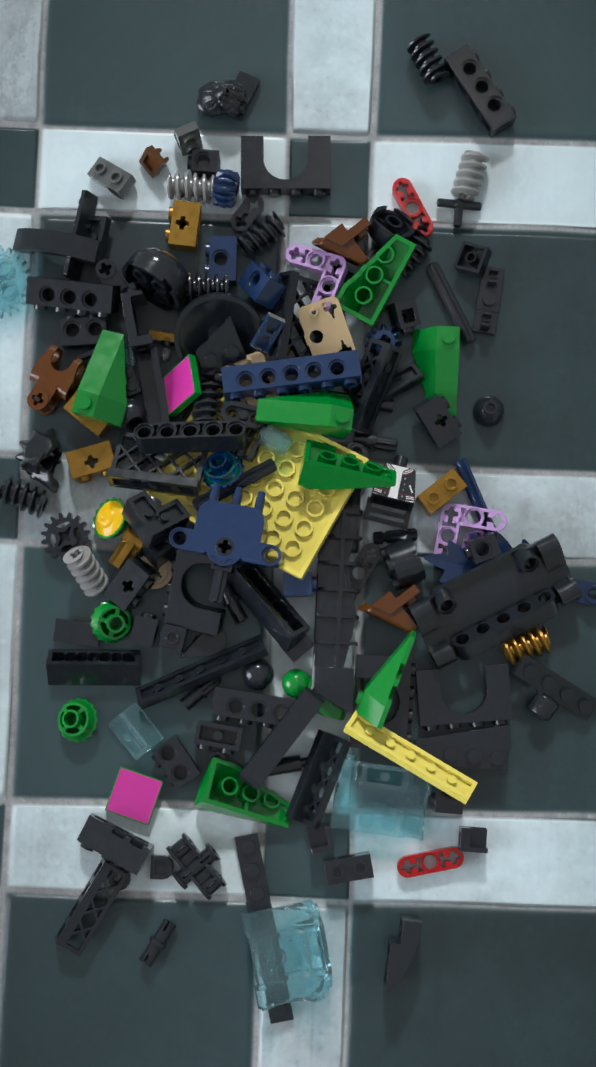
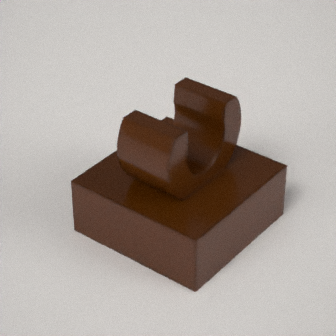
(153, 161)

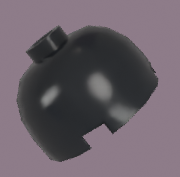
(387, 224)

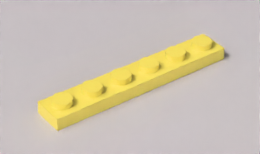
(411, 758)

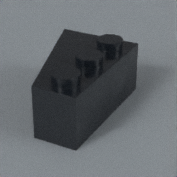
(114, 843)

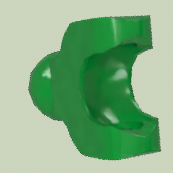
(296, 680)

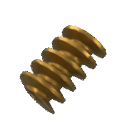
(527, 644)

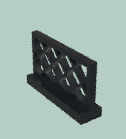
(285, 309)
(151, 480)

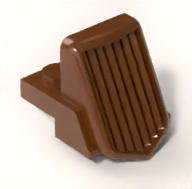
(342, 243)
(391, 611)

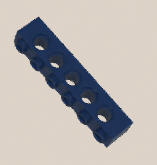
(301, 367)

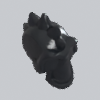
(41, 457)

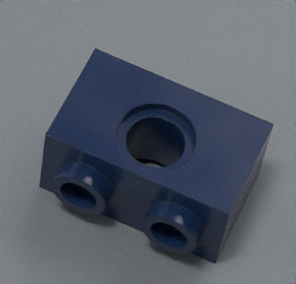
(222, 247)
(262, 284)
(299, 588)

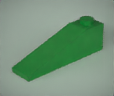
(373, 285)
(437, 358)
(103, 385)
(314, 413)
(329, 470)
(379, 691)
(229, 795)

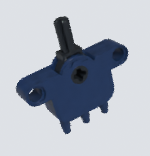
(230, 524)

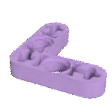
(325, 269)
(462, 520)

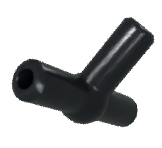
(458, 206)

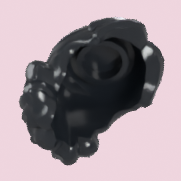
(222, 98)

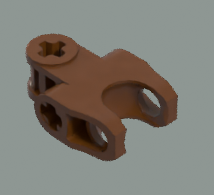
(51, 383)

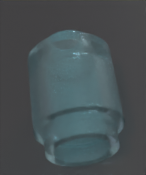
(275, 439)

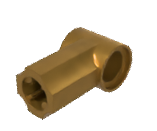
(128, 548)

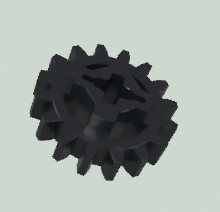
(70, 528)

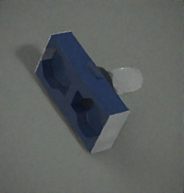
(267, 332)

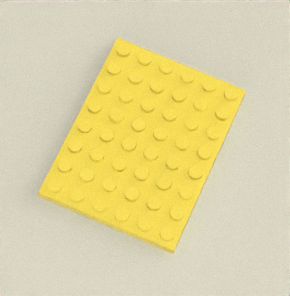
(295, 515)

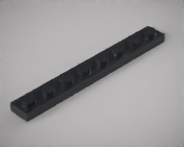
(258, 897)

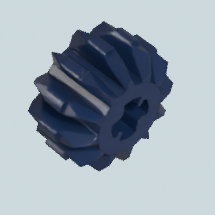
(226, 188)
(384, 334)

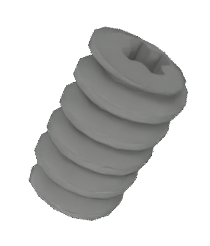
(468, 175)
(190, 187)
(86, 570)

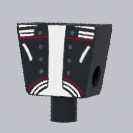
(403, 493)

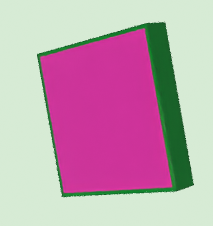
(182, 385)
(134, 795)

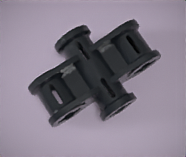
(191, 860)

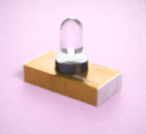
(166, 338)

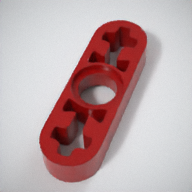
(399, 197)
(445, 853)

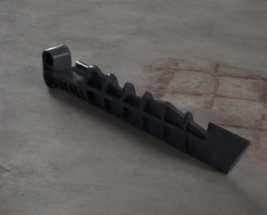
(336, 607)

